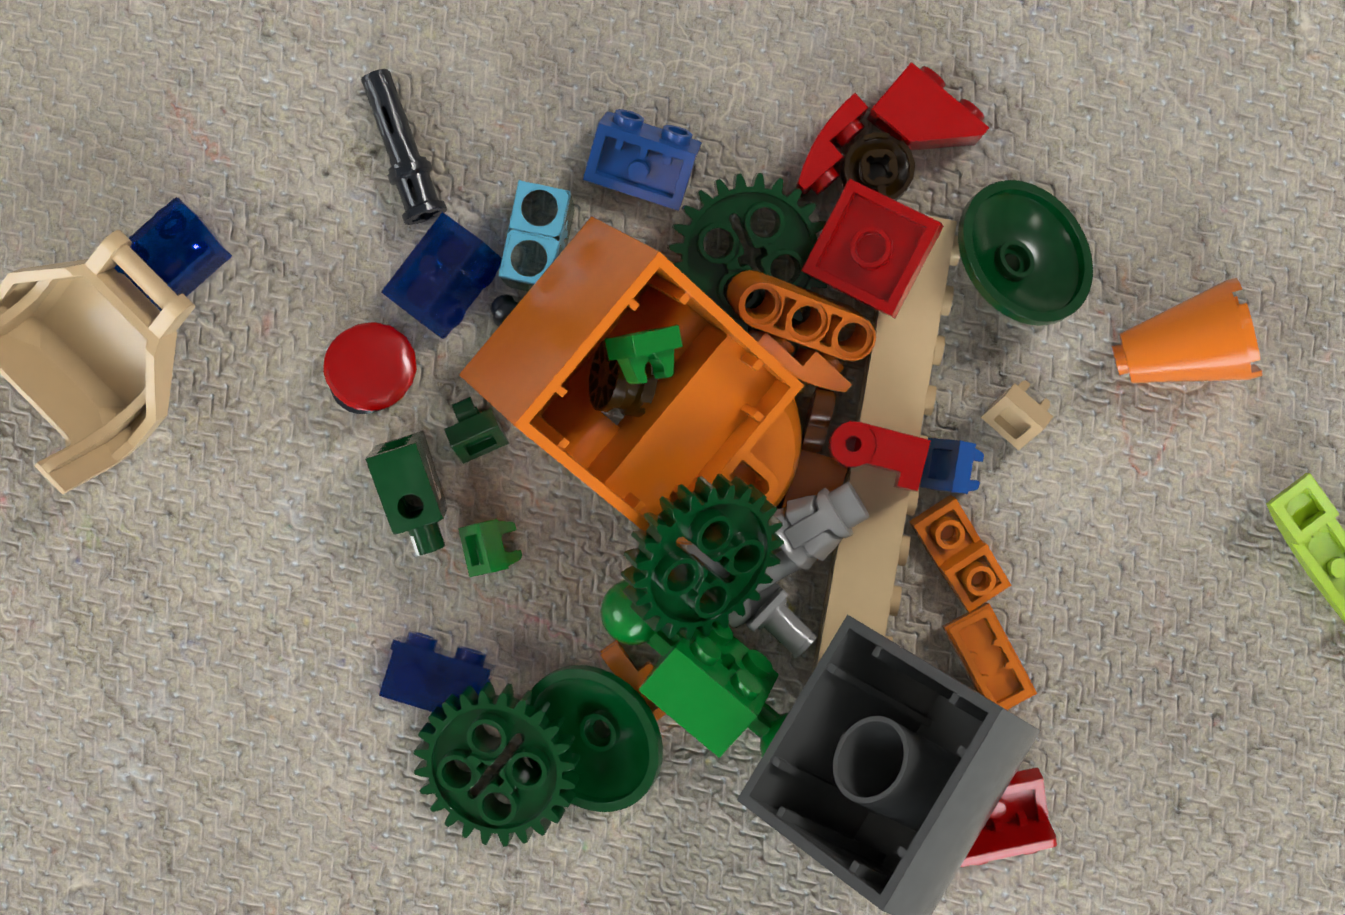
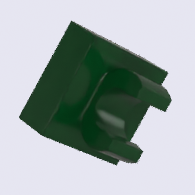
(475, 432)

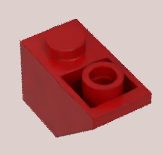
(925, 113)

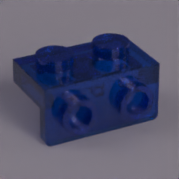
(178, 248)

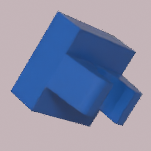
(950, 466)

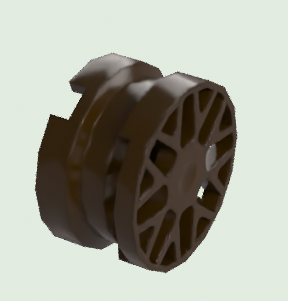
(880, 164)
(611, 390)

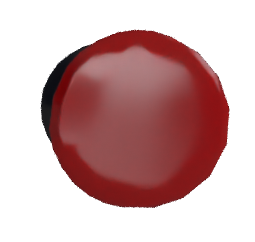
(369, 367)

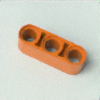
(820, 328)

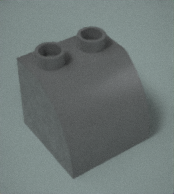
(887, 770)

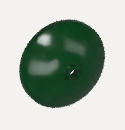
(1025, 252)
(616, 762)

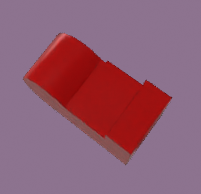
(882, 448)

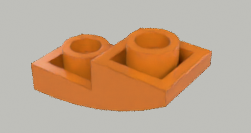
(806, 365)
(960, 553)

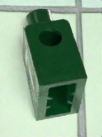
(403, 469)

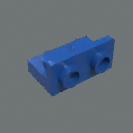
(642, 158)

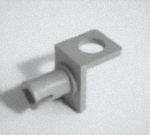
(779, 620)

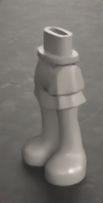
(809, 532)

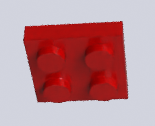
(872, 248)

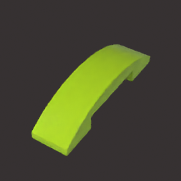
(1314, 536)

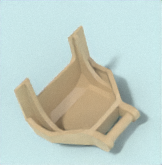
(91, 354)

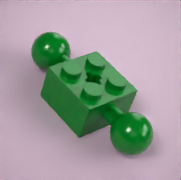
(702, 683)

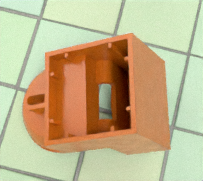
(717, 414)

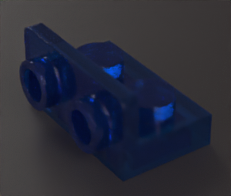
(443, 276)
(427, 674)

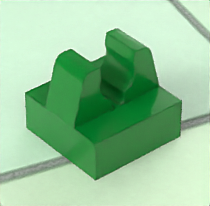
(638, 348)
(485, 548)

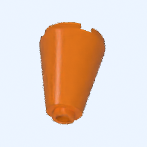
(1193, 341)

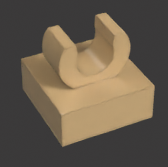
(1018, 415)

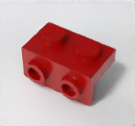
(1017, 823)

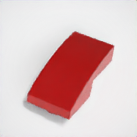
(823, 156)

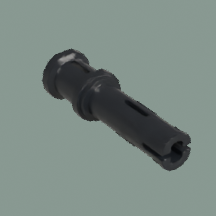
(409, 169)

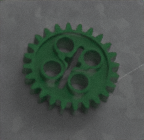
(791, 236)
(728, 525)
(534, 794)

